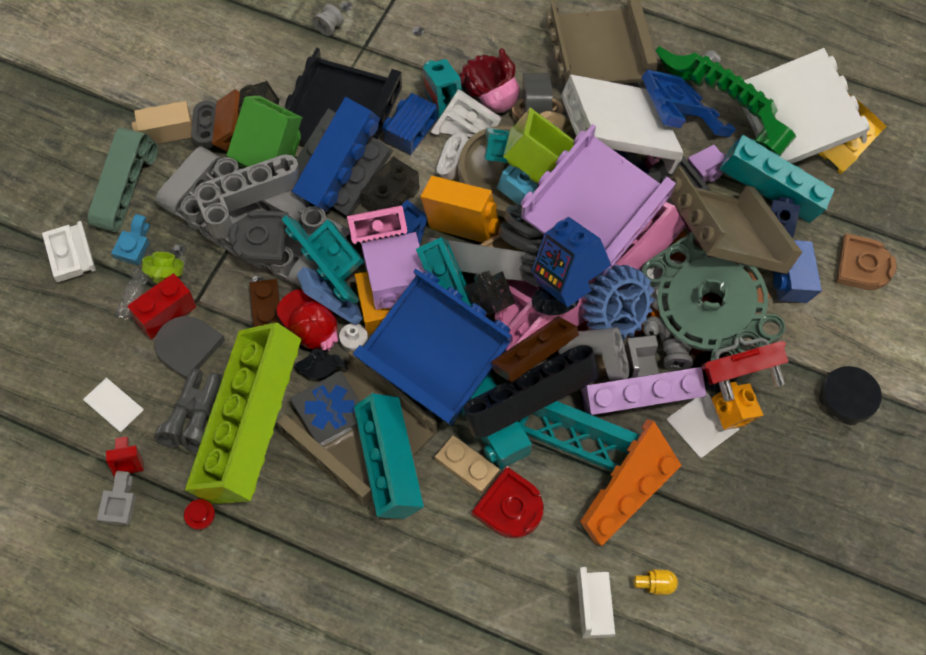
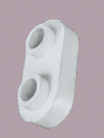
(448, 161)

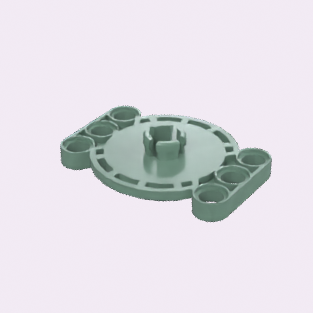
(709, 321)

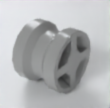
(328, 20)
(677, 355)

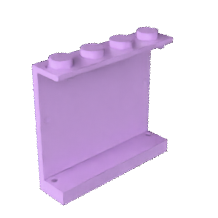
(597, 192)

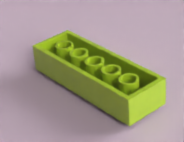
(244, 415)

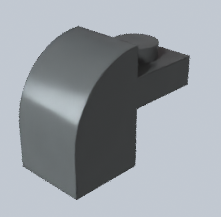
(537, 92)

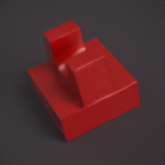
(124, 457)

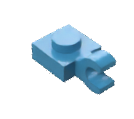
(133, 245)

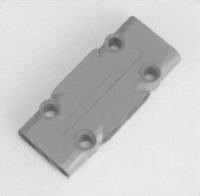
(203, 165)

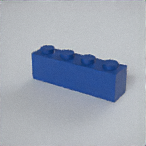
(336, 154)

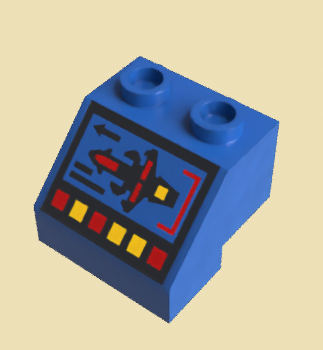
(569, 260)

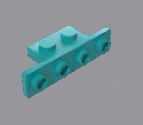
(331, 253)

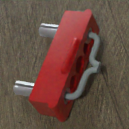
(746, 362)

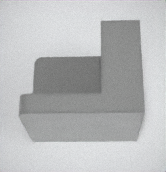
(641, 356)

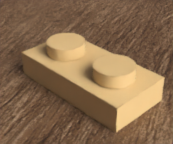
(467, 465)

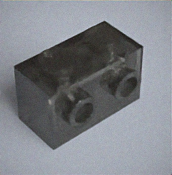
(390, 186)

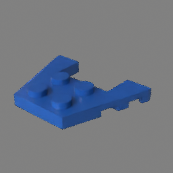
(676, 97)

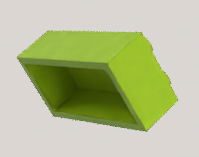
(535, 145)

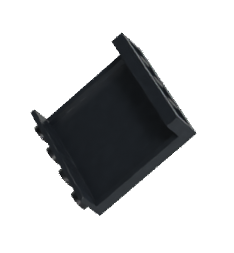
(328, 83)

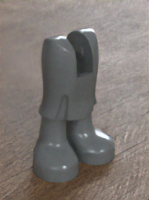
(191, 404)

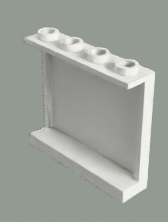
(812, 104)
(622, 118)

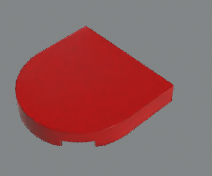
(510, 506)

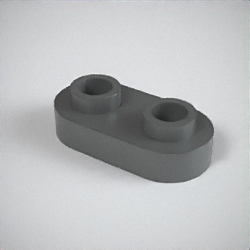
(202, 125)

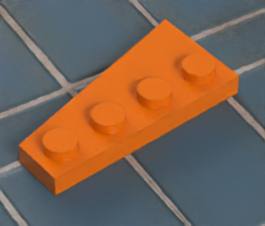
(632, 483)

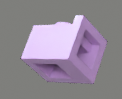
(707, 163)

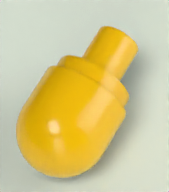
(657, 582)

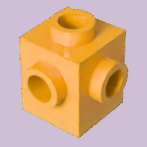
(740, 410)

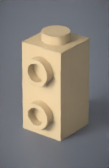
(164, 122)

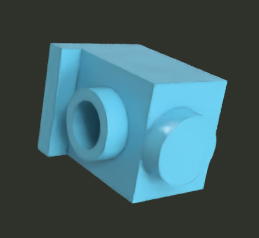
(516, 184)

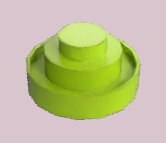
(162, 265)

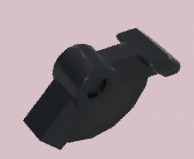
(320, 365)

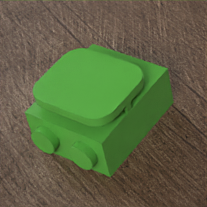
(263, 132)

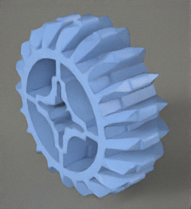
(619, 300)

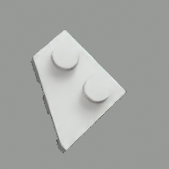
(465, 117)

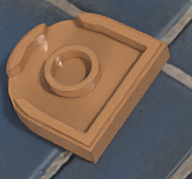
(864, 263)

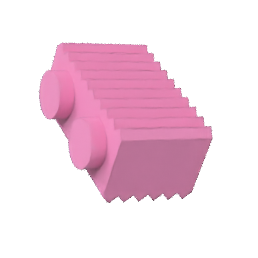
(377, 224)

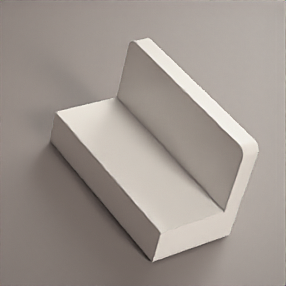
(595, 604)

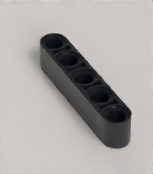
(531, 391)

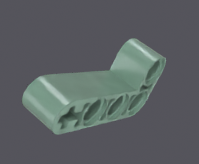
(119, 178)

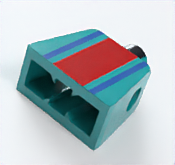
(439, 78)

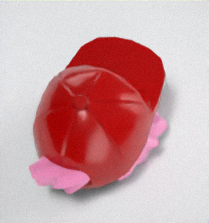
(308, 320)

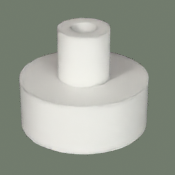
(352, 336)

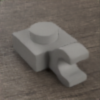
(118, 505)

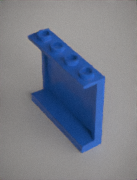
(435, 346)

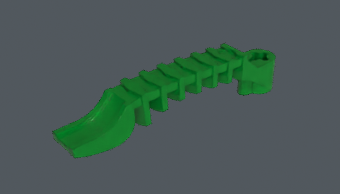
(701, 69)

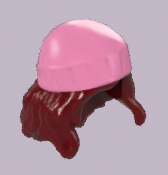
(491, 81)

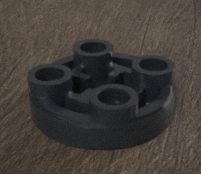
(851, 394)

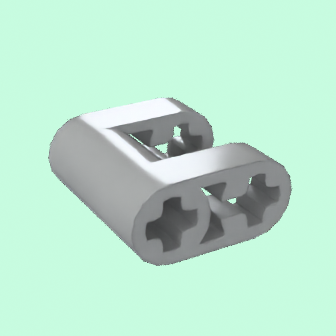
(607, 343)

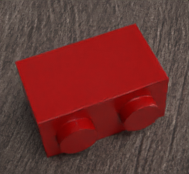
(161, 304)

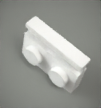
(68, 252)

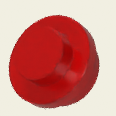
(199, 514)

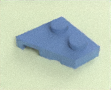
(322, 291)

